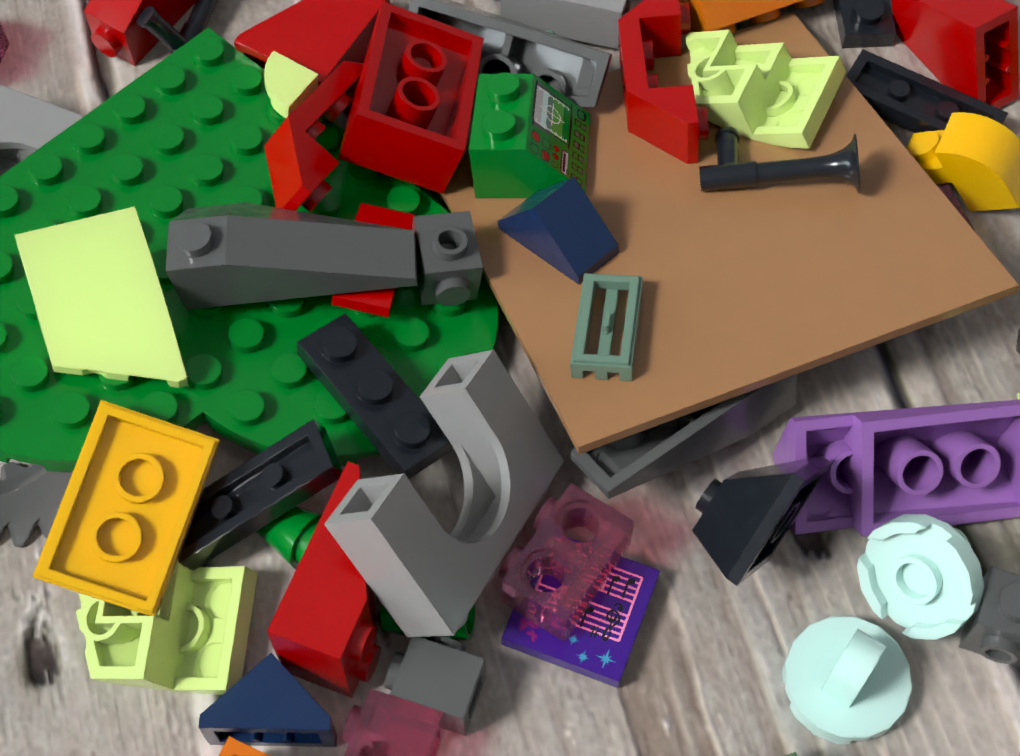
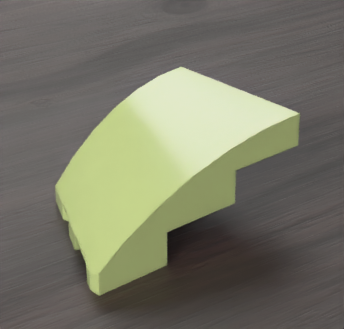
(762, 88)
(101, 299)
(191, 643)

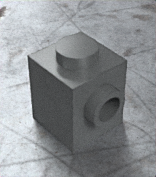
(447, 258)
(996, 624)
(439, 677)

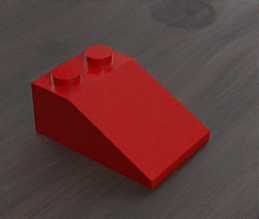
(413, 99)
(328, 611)

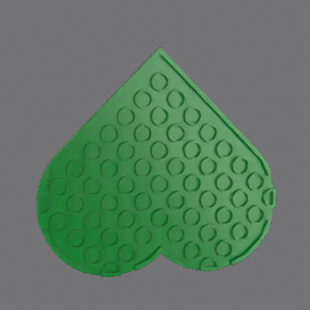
(178, 142)

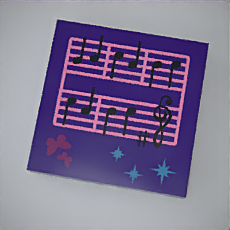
(604, 633)

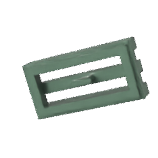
(603, 361)

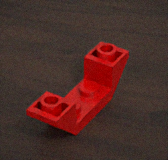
(662, 114)
(294, 156)

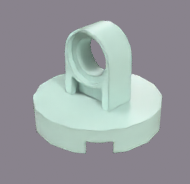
(921, 575)
(846, 680)

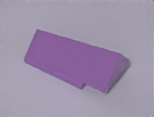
(919, 460)

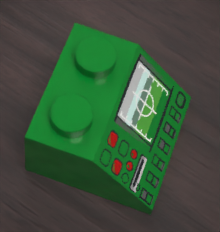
(525, 137)

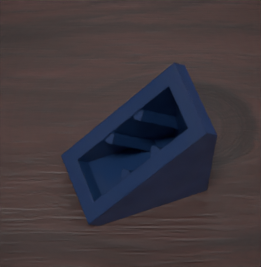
(562, 229)
(268, 710)

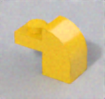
(976, 157)

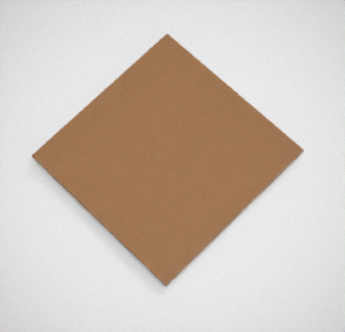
(735, 277)

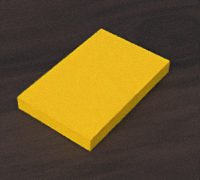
(127, 509)

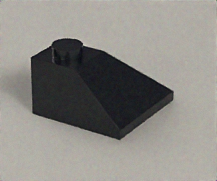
(753, 512)

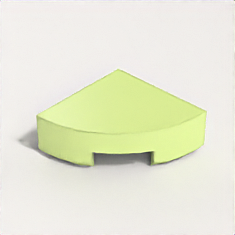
(287, 83)

